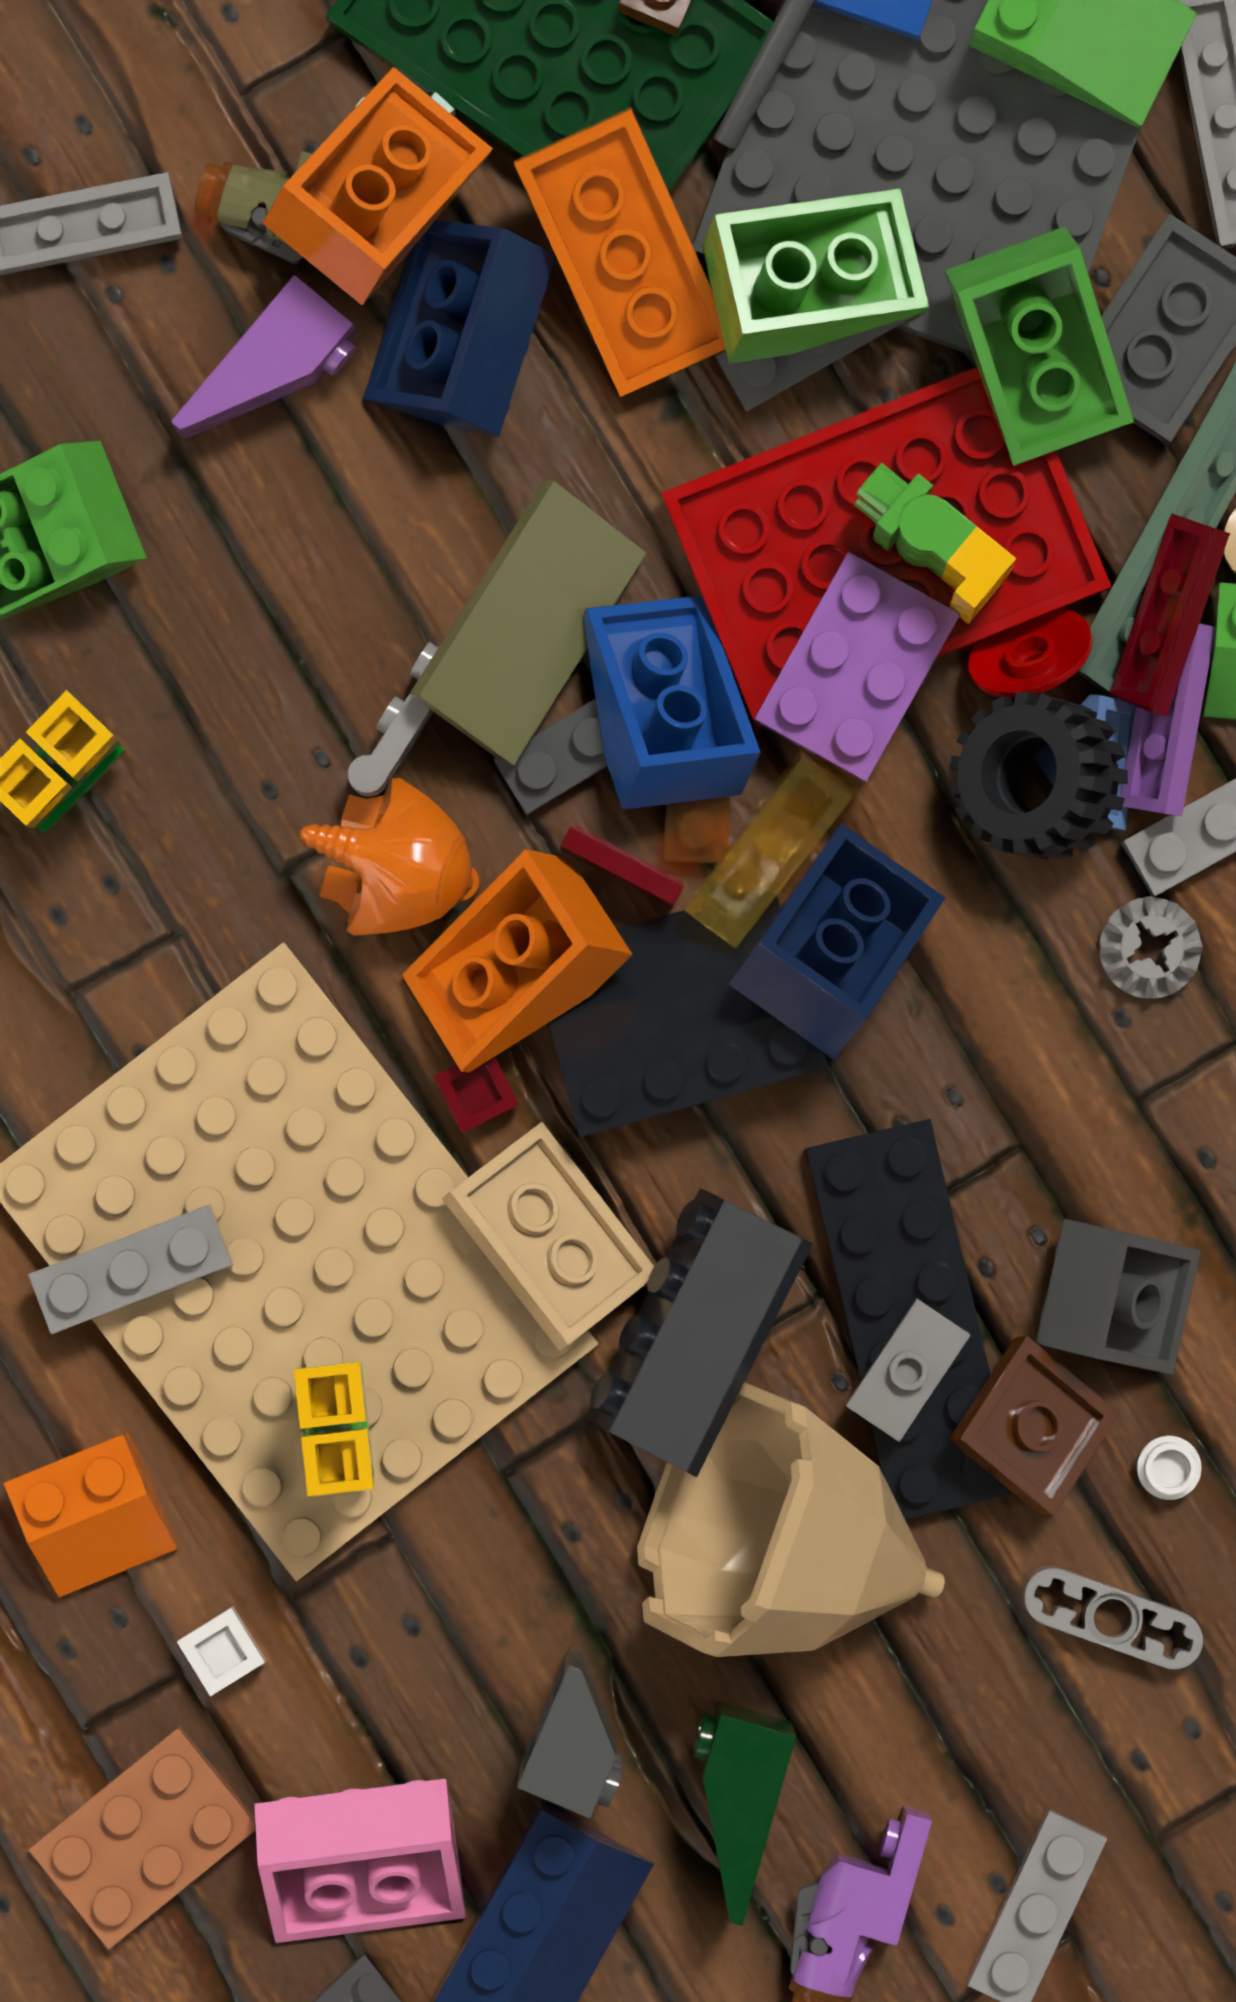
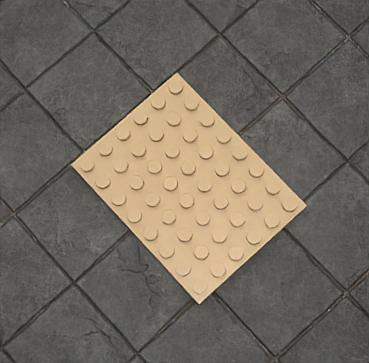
(332, 1242)

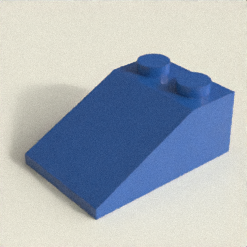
(667, 703)

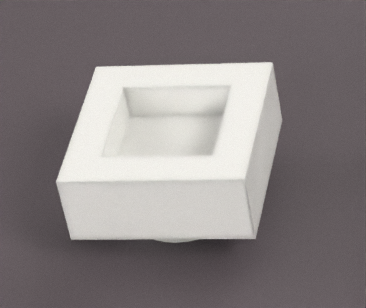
(221, 1651)

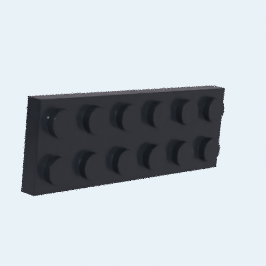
(888, 1245)

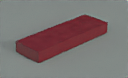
(1169, 614)

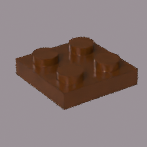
(1034, 1426)

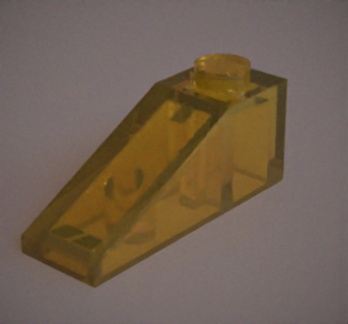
(770, 847)

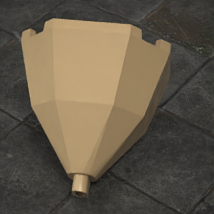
(777, 1538)

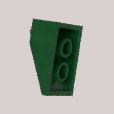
(743, 1774)

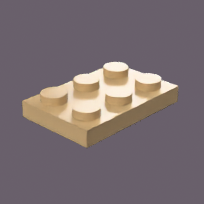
(550, 1236)

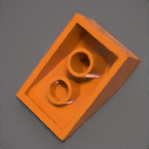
(376, 185)
(516, 959)

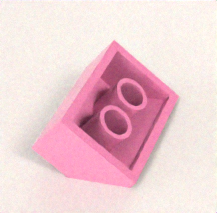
(359, 1860)

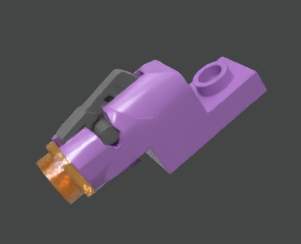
(849, 1907)

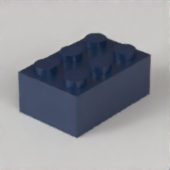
(837, 941)

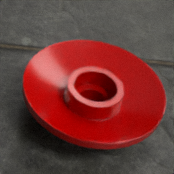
(1032, 655)

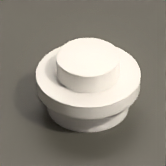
(1169, 1467)

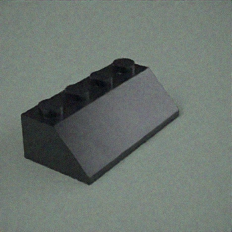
(697, 1331)

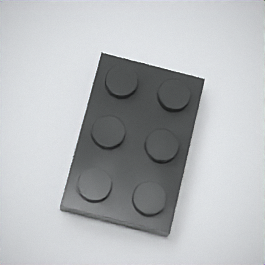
(1172, 325)

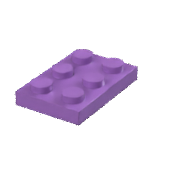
(856, 667)

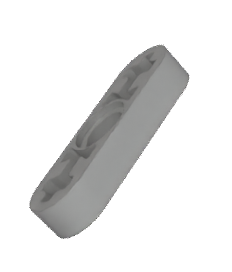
(1151, 1648)

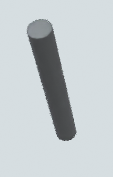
(762, 72)

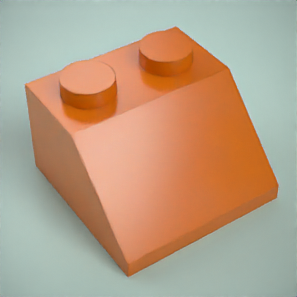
(91, 1514)

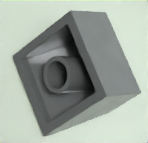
(1118, 1296)

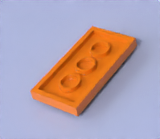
(624, 251)

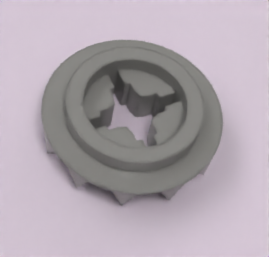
(1122, 938)

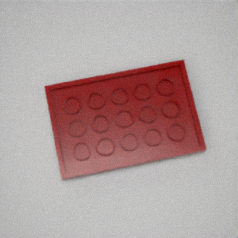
(781, 523)

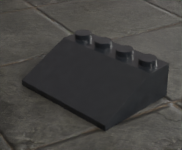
(673, 1029)

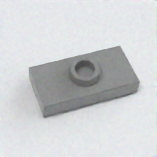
(907, 1369)

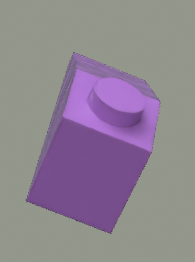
(277, 356)

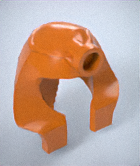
(405, 857)

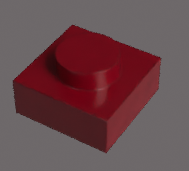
(477, 1094)

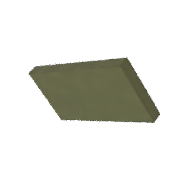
(527, 622)

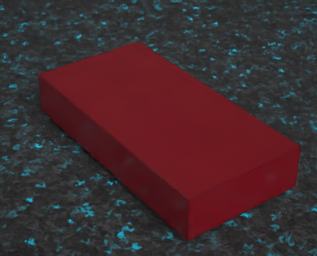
(622, 865)

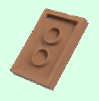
(144, 1837)

